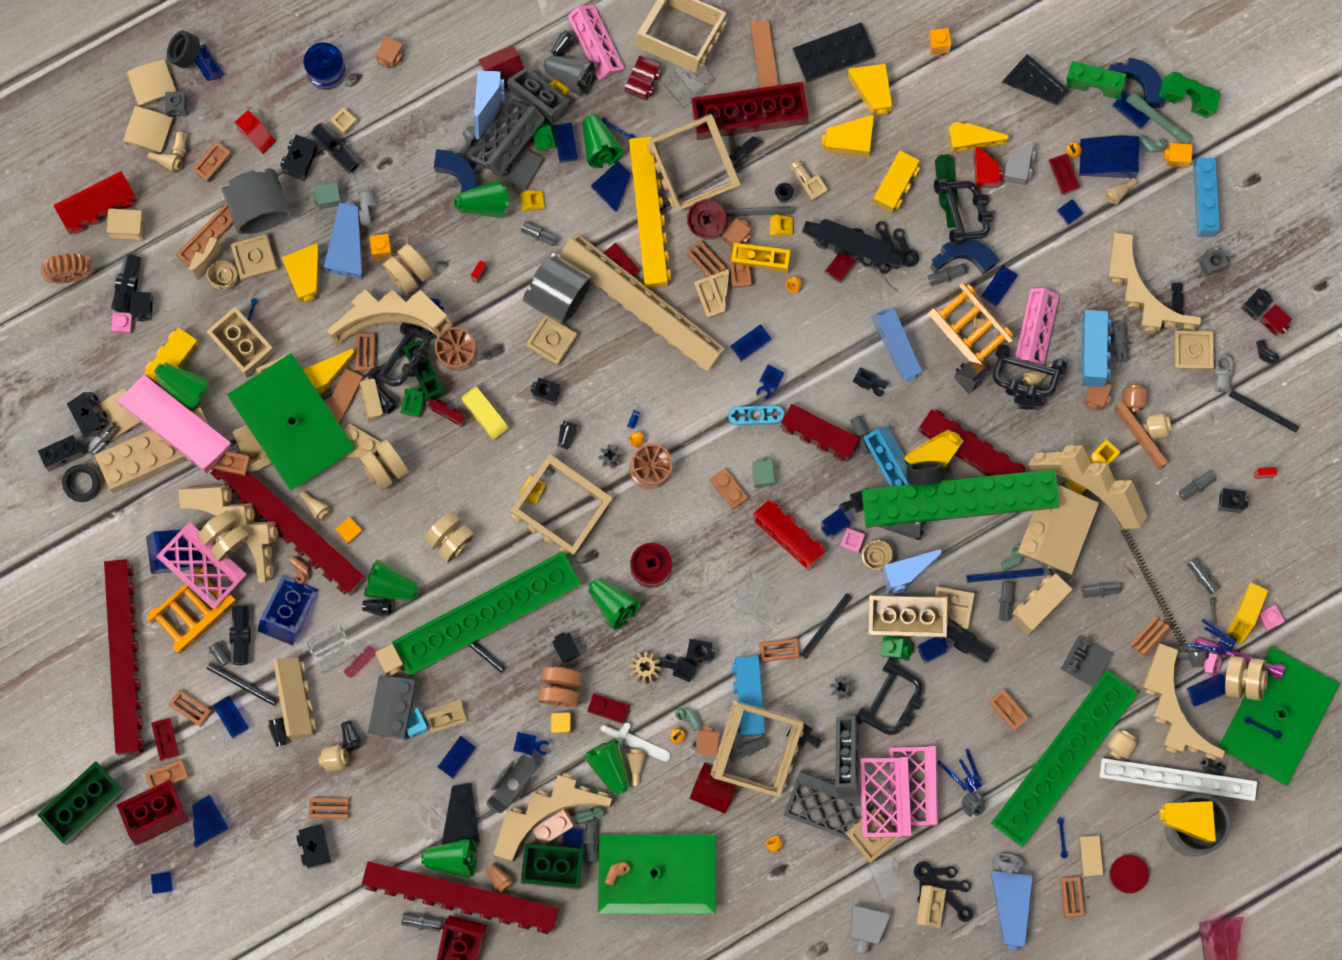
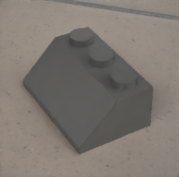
(538, 93)
(392, 707)

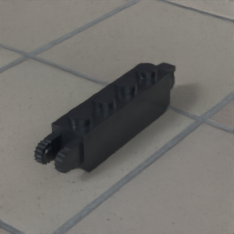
(853, 244)

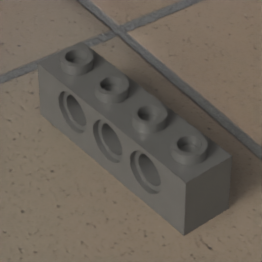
(847, 757)

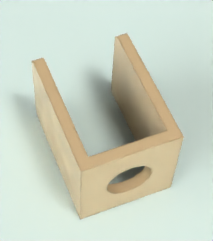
(126, 224)

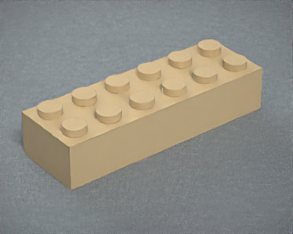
(139, 459)

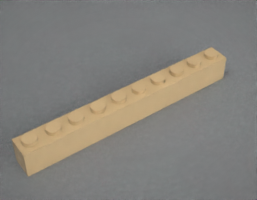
(643, 302)

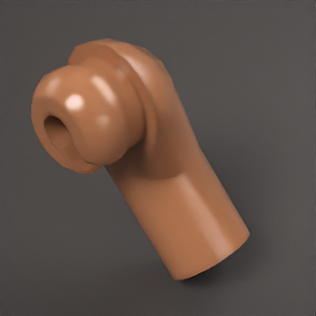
(302, 570)
(616, 870)

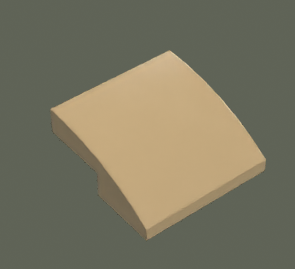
(150, 82)
(147, 129)
(202, 261)
(119, 415)

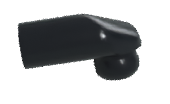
(1266, 355)
(1209, 768)

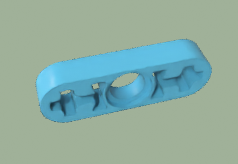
(741, 411)

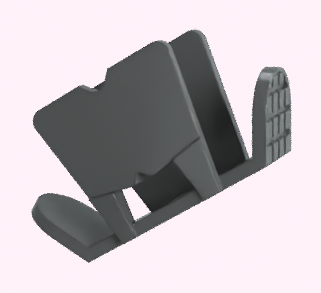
(522, 773)

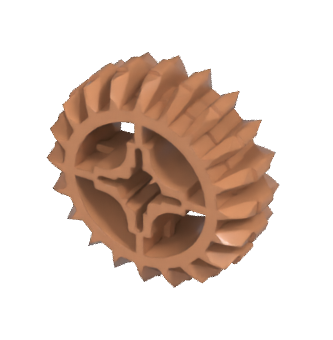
(66, 268)

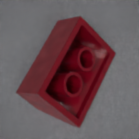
(152, 812)

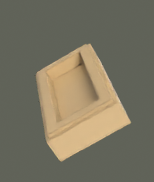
(1091, 856)

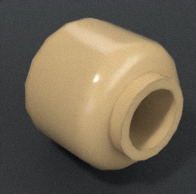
(1158, 426)
(1122, 744)
(333, 758)

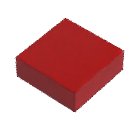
(478, 271)
(1262, 473)

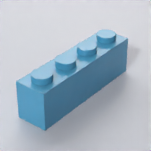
(1206, 197)
(1094, 348)
(888, 456)
(749, 692)

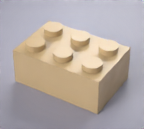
(240, 342)
(1040, 603)

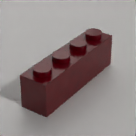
(819, 432)

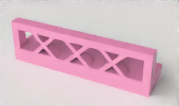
(592, 41)
(1034, 325)

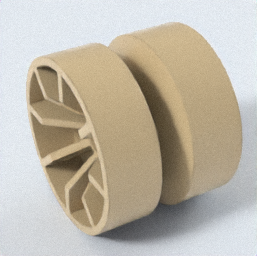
(412, 264)
(379, 468)
(219, 531)
(453, 540)
(1251, 680)

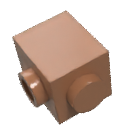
(389, 53)
(737, 233)
(1097, 397)
(707, 741)

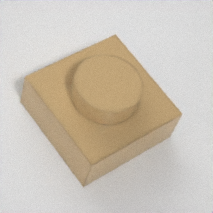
(343, 120)
(814, 188)

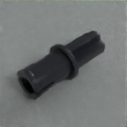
(743, 150)

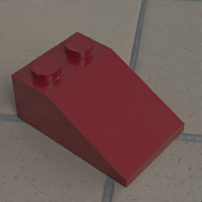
(461, 939)

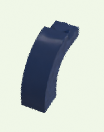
(1145, 76)
(453, 164)
(969, 250)

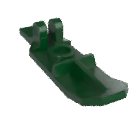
(945, 169)

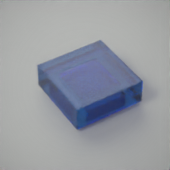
(1070, 212)
(572, 838)
(161, 883)

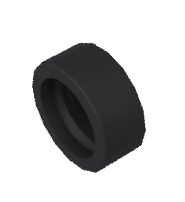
(186, 57)
(78, 469)
(925, 473)

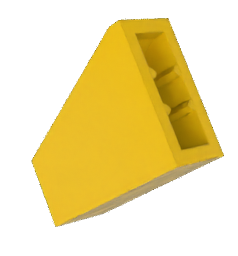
(872, 87)
(849, 137)
(304, 272)
(938, 449)
(1247, 612)
(1190, 818)

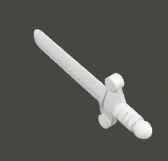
(635, 742)

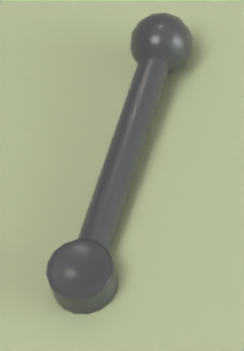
(1212, 604)

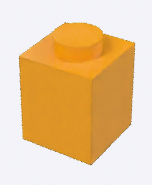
(939, 41)
(1178, 155)
(380, 247)

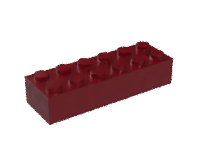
(752, 110)

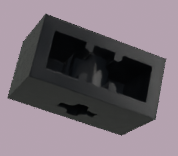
(300, 167)
(88, 414)
(60, 453)
(321, 855)

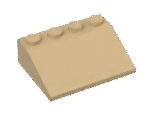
(1058, 534)

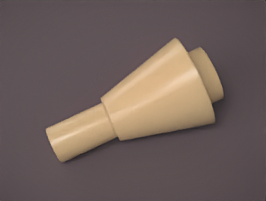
(169, 161)
(1116, 193)
(1034, 377)
(318, 509)
(635, 761)

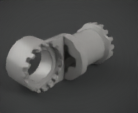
(367, 204)
(1223, 375)

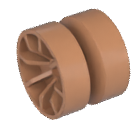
(456, 349)
(650, 466)
(561, 681)

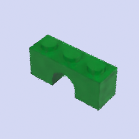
(1108, 81)
(1203, 98)

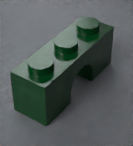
(426, 375)

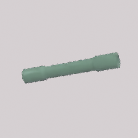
(1142, 106)

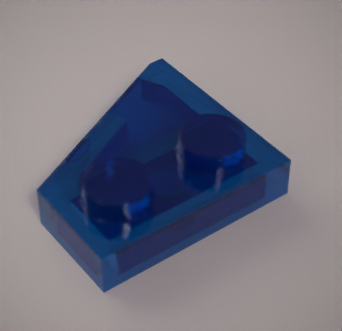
(612, 185)
(207, 821)

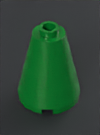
(600, 143)
(484, 200)
(181, 384)
(389, 584)
(613, 602)
(609, 765)
(452, 858)

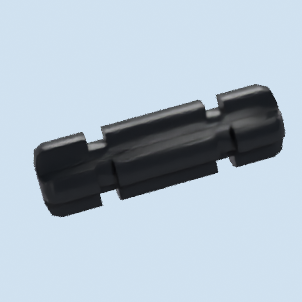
(1177, 297)

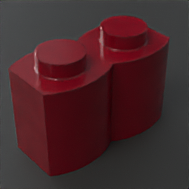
(643, 77)

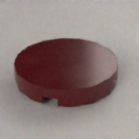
(1129, 874)

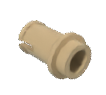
(180, 143)
(799, 171)

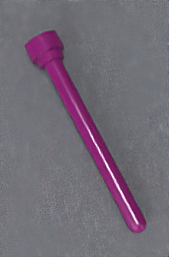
(1275, 670)

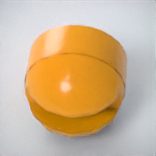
(1077, 147)
(789, 284)
(636, 439)
(680, 739)
(774, 843)

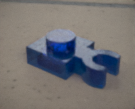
(770, 379)
(527, 744)

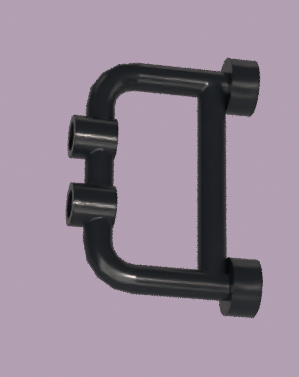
(957, 235)
(408, 369)
(1030, 392)
(914, 702)

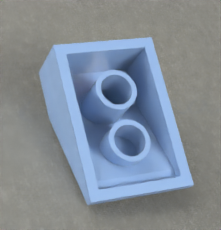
(488, 100)
(903, 573)

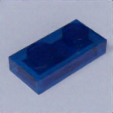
(208, 64)
(1135, 116)
(565, 142)
(999, 285)
(750, 343)
(1207, 690)
(231, 717)
(456, 757)

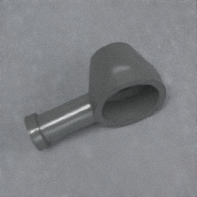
(471, 141)
(1197, 657)

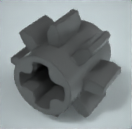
(605, 456)
(840, 693)
(973, 804)

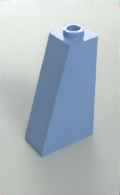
(345, 247)
(896, 343)
(1012, 906)

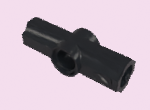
(343, 155)
(126, 283)
(240, 635)
(968, 643)

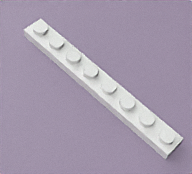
(1178, 779)

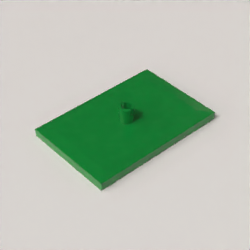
(295, 449)
(1300, 698)
(683, 880)

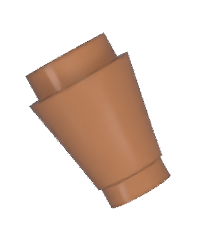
(499, 879)

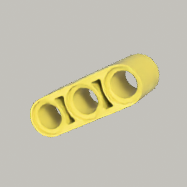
(484, 413)

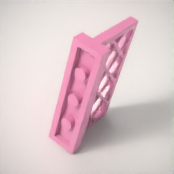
(226, 566)
(930, 781)
(901, 793)

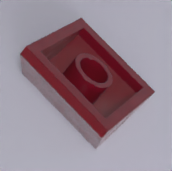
(504, 61)
(712, 791)

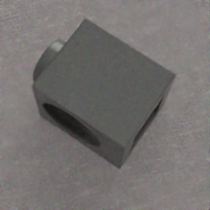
(176, 104)
(1208, 268)

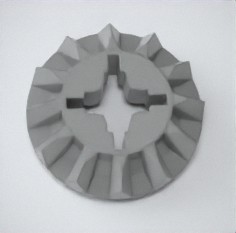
(1007, 862)

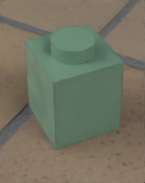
(327, 196)
(763, 473)

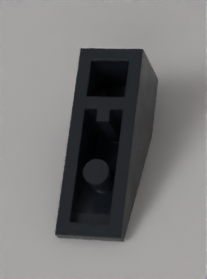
(970, 376)

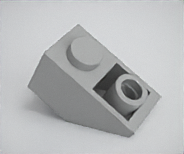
(1017, 166)

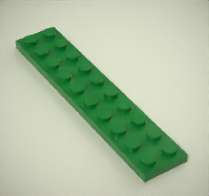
(961, 498)
(486, 613)
(1064, 758)

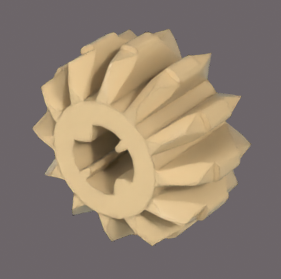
(643, 661)

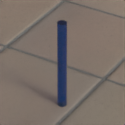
(1004, 575)

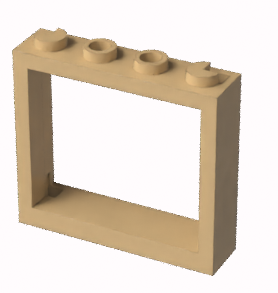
(670, 53)
(667, 183)
(578, 480)
(727, 740)

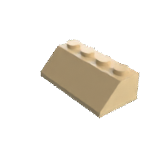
(908, 615)
(293, 698)

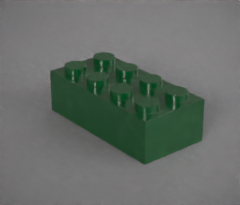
(81, 803)

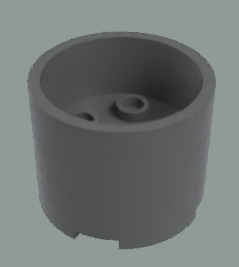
(256, 201)
(557, 289)
(1195, 847)

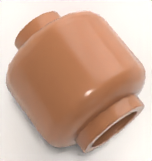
(1134, 397)

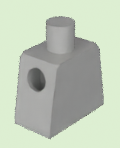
(867, 927)

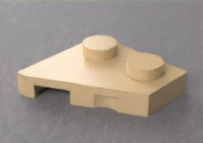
(713, 292)
(361, 441)
(959, 604)

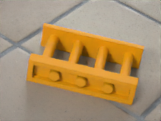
(952, 330)
(195, 629)

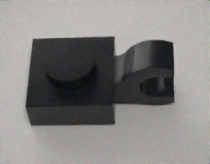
(868, 380)
(856, 502)
(682, 667)
(807, 737)

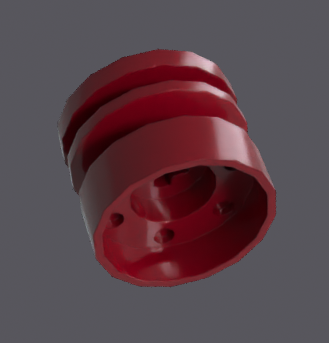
(696, 220)

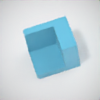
(417, 724)

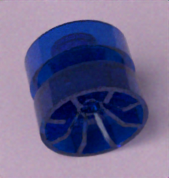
(324, 66)

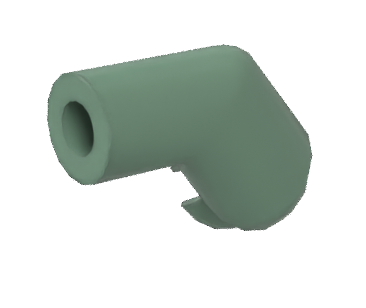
(1152, 146)
(1014, 561)
(689, 716)

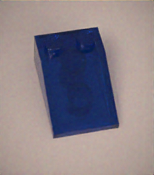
(1110, 156)
(158, 541)
(287, 610)

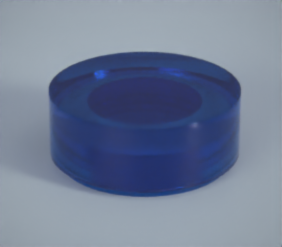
(633, 419)

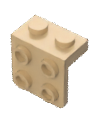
(251, 448)

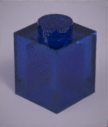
(835, 524)
(932, 649)

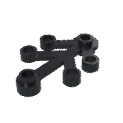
(903, 244)
(929, 877)

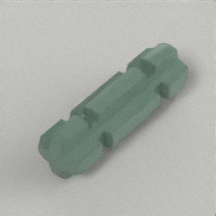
(587, 815)

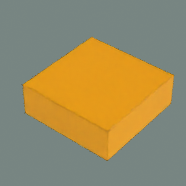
(348, 530)

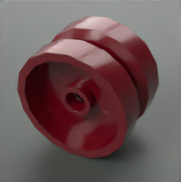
(654, 576)

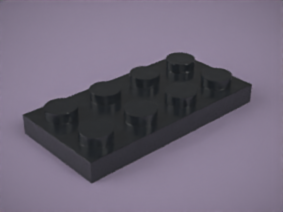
(833, 52)

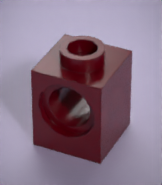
(1276, 321)

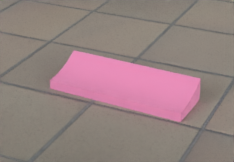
(174, 423)

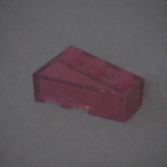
(1220, 938)

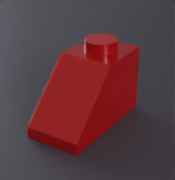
(255, 131)
(986, 170)

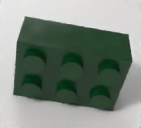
(552, 866)

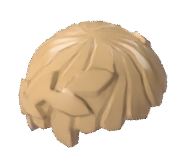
(222, 274)
(877, 554)

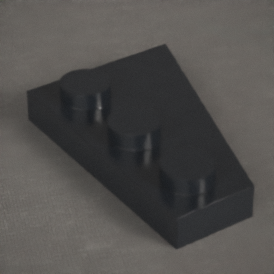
(1036, 81)
(461, 815)

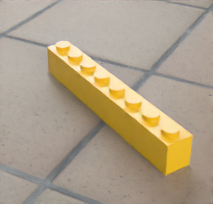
(648, 214)

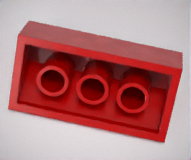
(94, 202)
(788, 535)

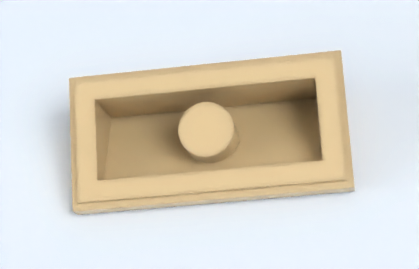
(370, 399)
(445, 716)
(931, 906)

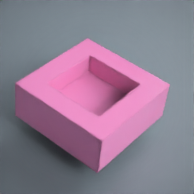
(121, 322)
(852, 540)
(1271, 618)
(1213, 664)

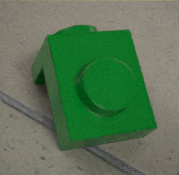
(543, 137)
(412, 402)
(896, 648)

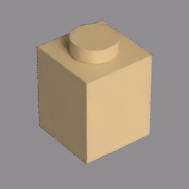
(390, 660)

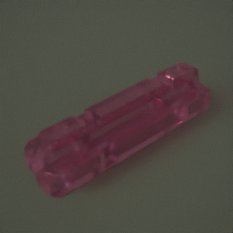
(359, 661)

